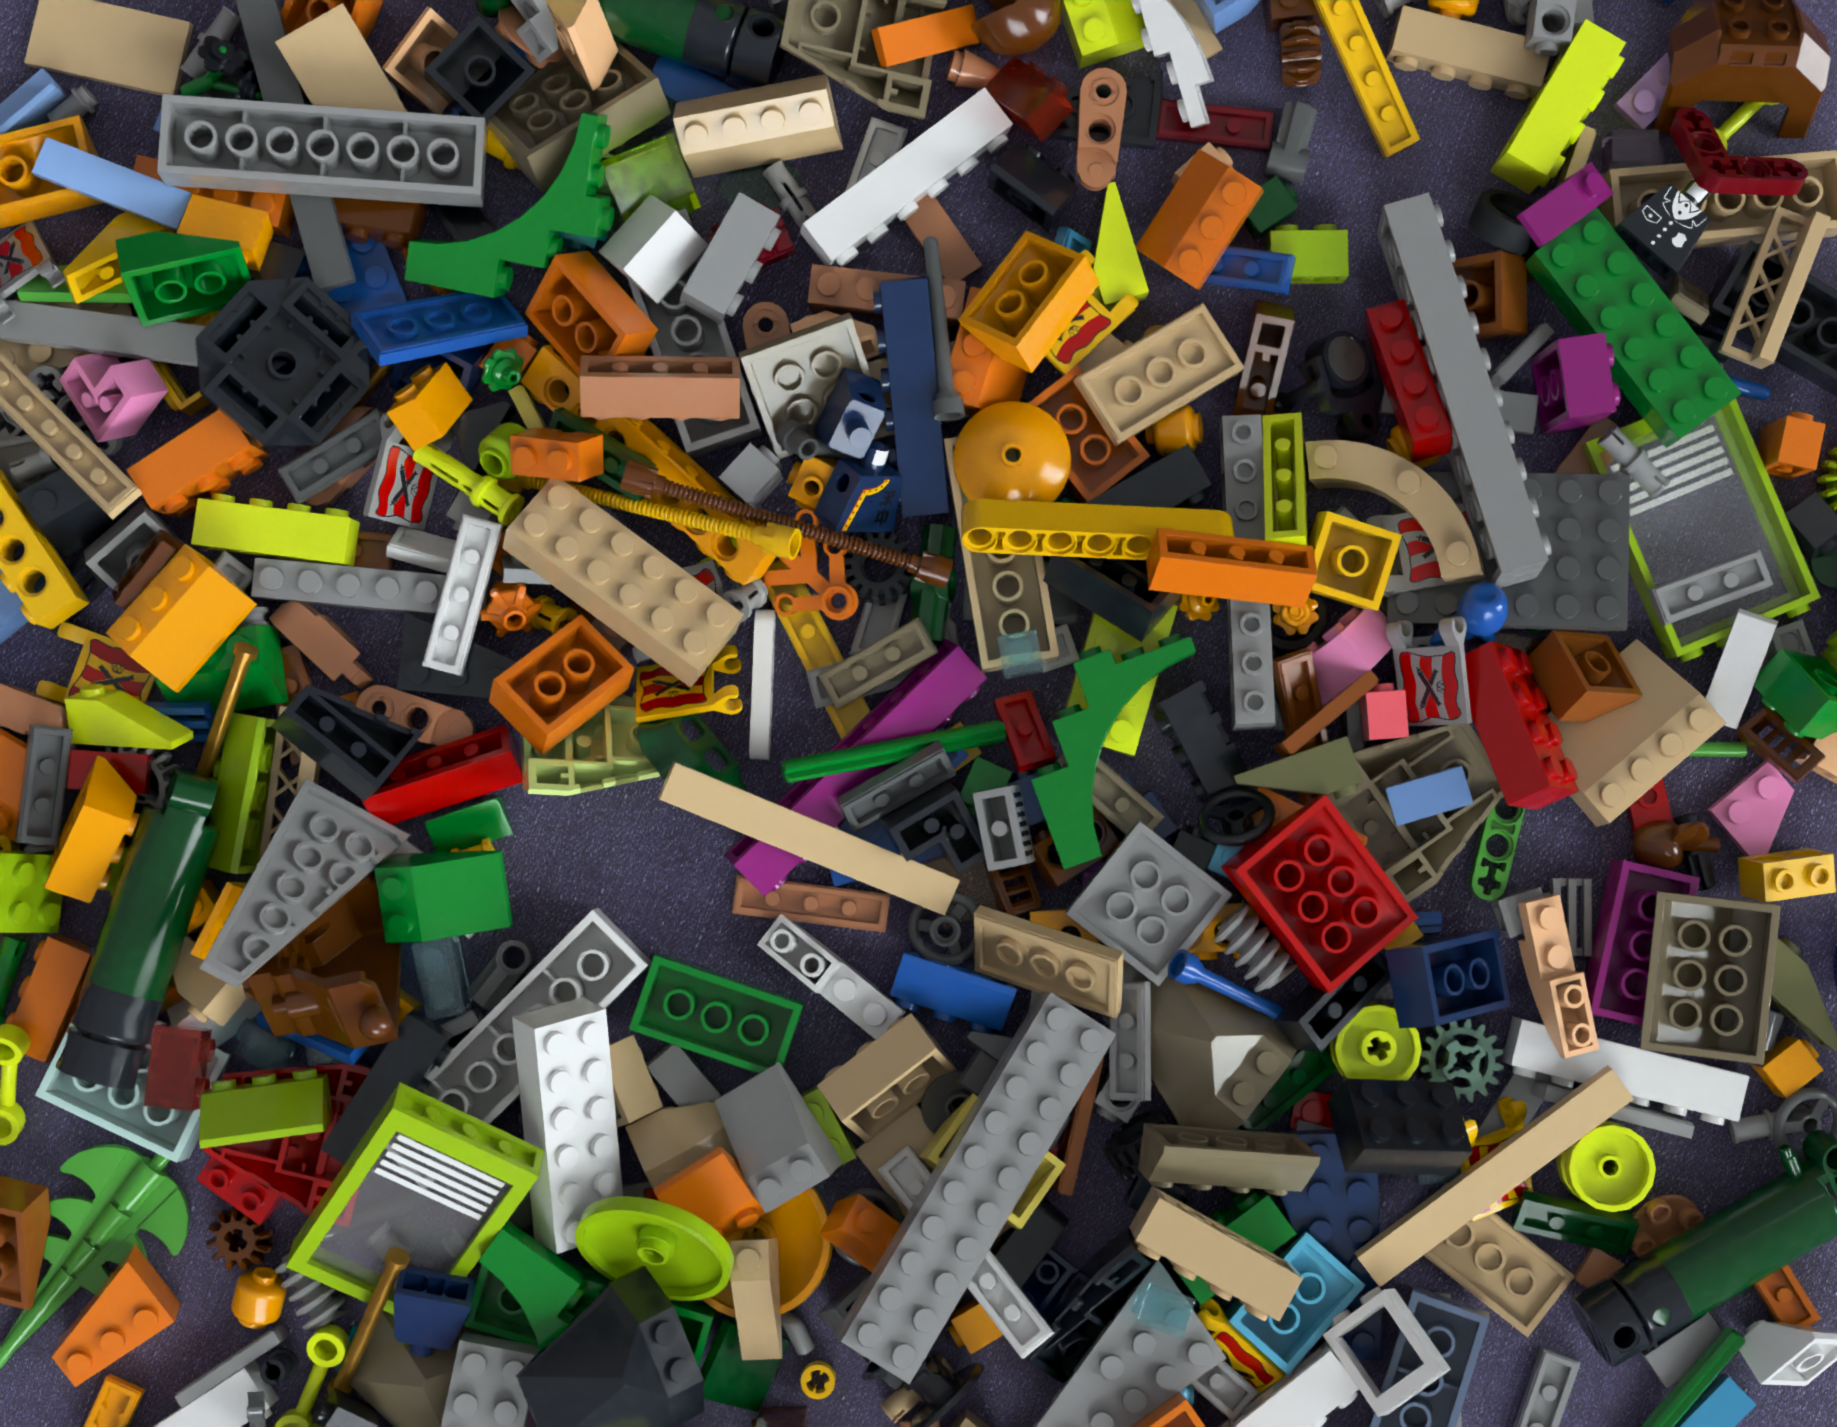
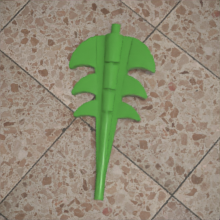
(129, 1196)

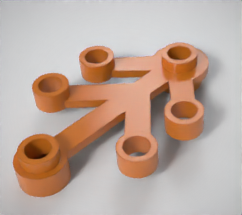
(805, 570)

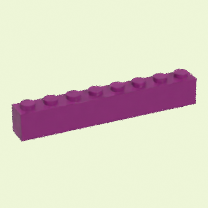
(912, 708)

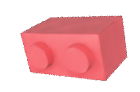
(1383, 713)

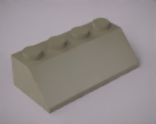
(1225, 1158)

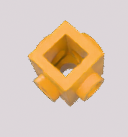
(803, 476)

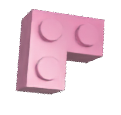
(112, 394)
(1349, 650)

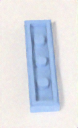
(111, 183)

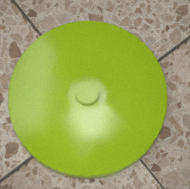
(675, 1246)

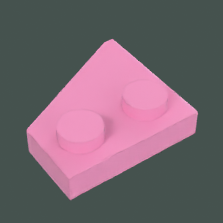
(1754, 809)

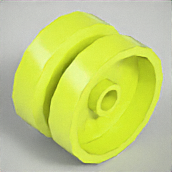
(1396, 1052)
(1626, 1175)

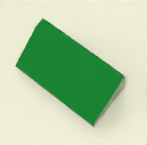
(469, 826)

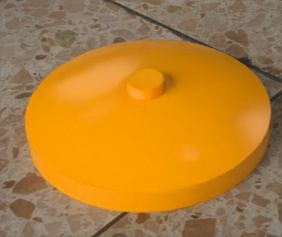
(801, 1250)

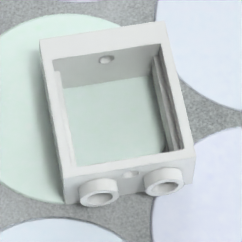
(1412, 1384)

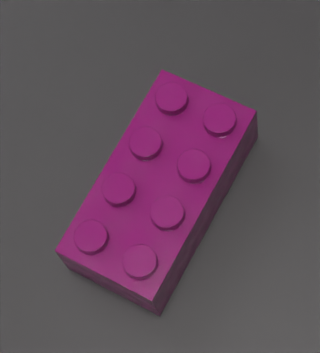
(1623, 937)

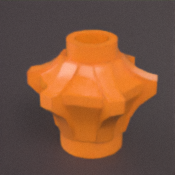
(510, 608)

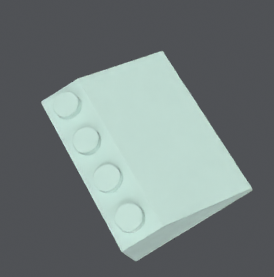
(123, 1112)

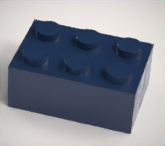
(1448, 978)

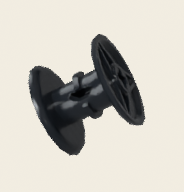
(937, 1390)

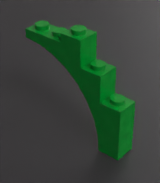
(568, 206)
(1108, 687)
(536, 1280)

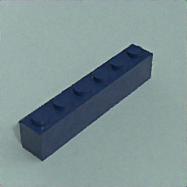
(913, 387)

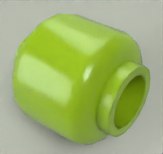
(495, 451)

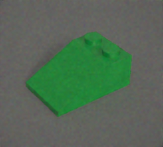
(180, 274)
(442, 895)

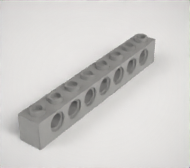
(1247, 621)

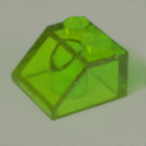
(648, 170)

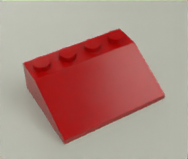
(1320, 893)

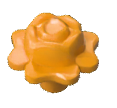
(1198, 606)
(1295, 617)

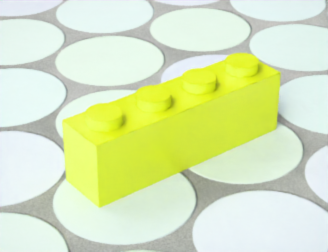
(1284, 479)
(275, 531)

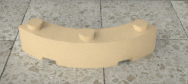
(1410, 488)

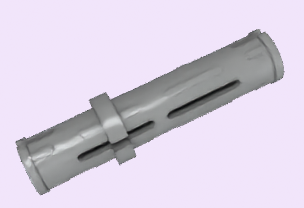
(778, 177)

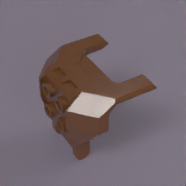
(1747, 55)

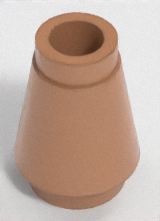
(970, 70)

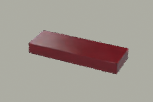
(1227, 128)

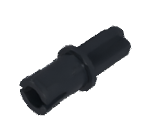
(1697, 861)

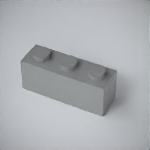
(731, 259)

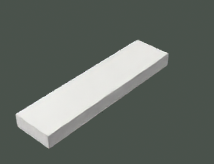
(462, 595)

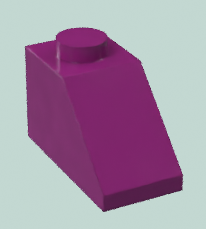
(1565, 204)

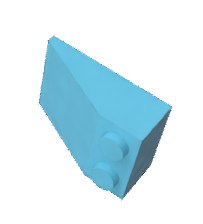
(1320, 1297)

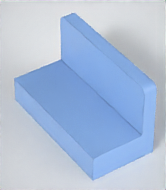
(31, 103)

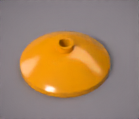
(990, 433)

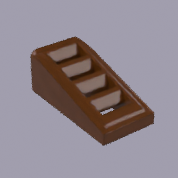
(1766, 717)
(1027, 886)

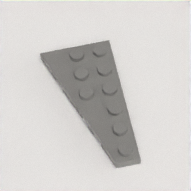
(306, 868)
(1132, 1367)

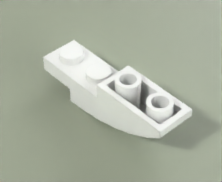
(1171, 35)
(830, 976)

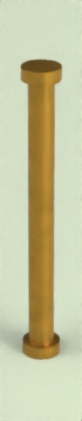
(244, 654)
(395, 1260)

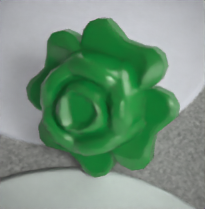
(502, 369)

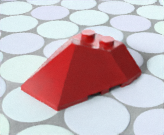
(294, 1164)

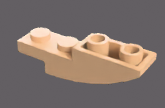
(1551, 973)

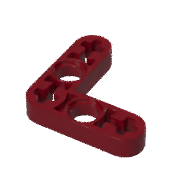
(1728, 174)

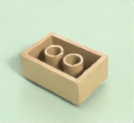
(885, 1077)

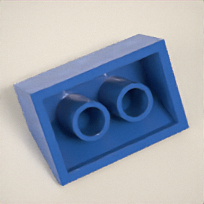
(952, 992)

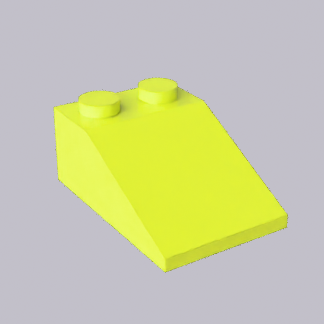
(1101, 29)

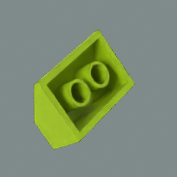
(265, 1108)

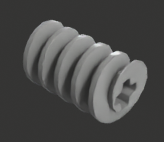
(1253, 948)
(315, 1297)

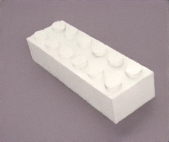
(567, 1114)

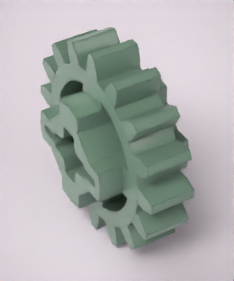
(1472, 1049)

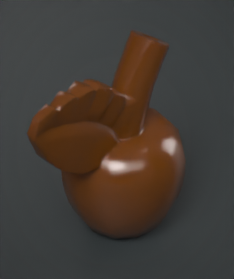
(1664, 842)

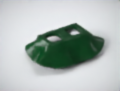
(665, 742)

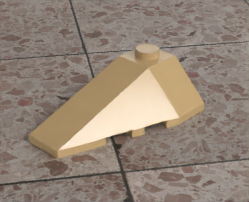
(677, 1138)

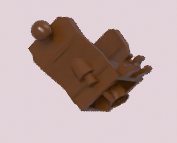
(335, 976)

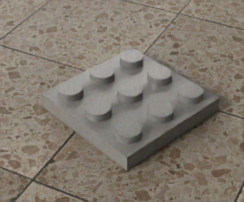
(1148, 902)

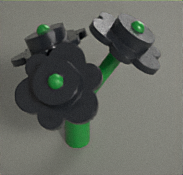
(222, 60)

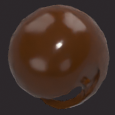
(1018, 25)

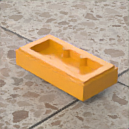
(115, 1403)

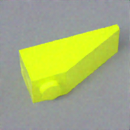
(1116, 255)
(120, 720)

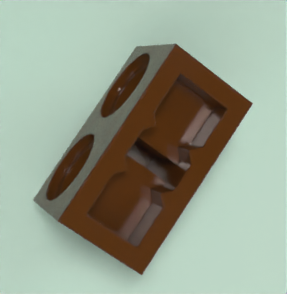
(1055, 874)

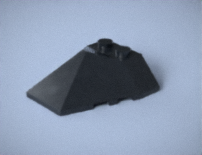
(1092, 1302)
(617, 1363)

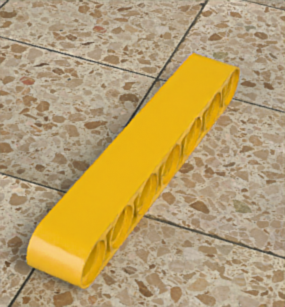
(1078, 527)

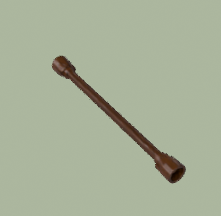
(927, 567)

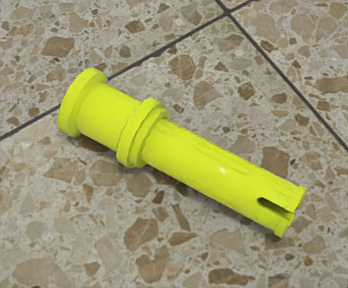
(483, 491)

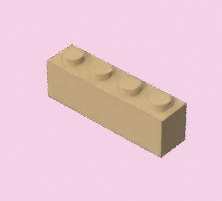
(1465, 52)

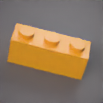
(26, 195)
(1030, 300)
(181, 618)
(93, 834)

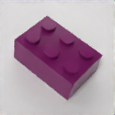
(1574, 383)

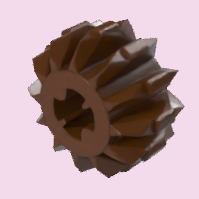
(1300, 53)
(228, 1241)

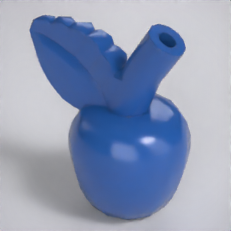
(1484, 610)

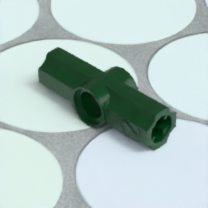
(931, 601)

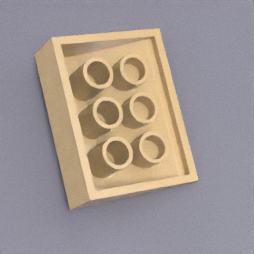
(1638, 743)

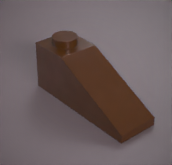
(1263, 358)

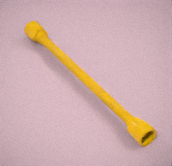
(774, 538)

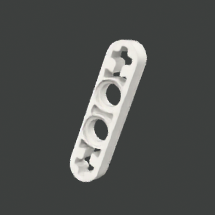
(762, 684)

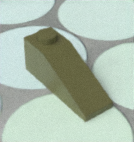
(1314, 771)
(1798, 996)

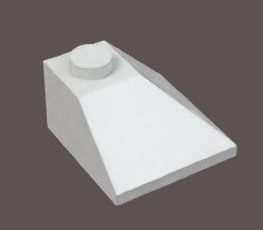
(1788, 1352)

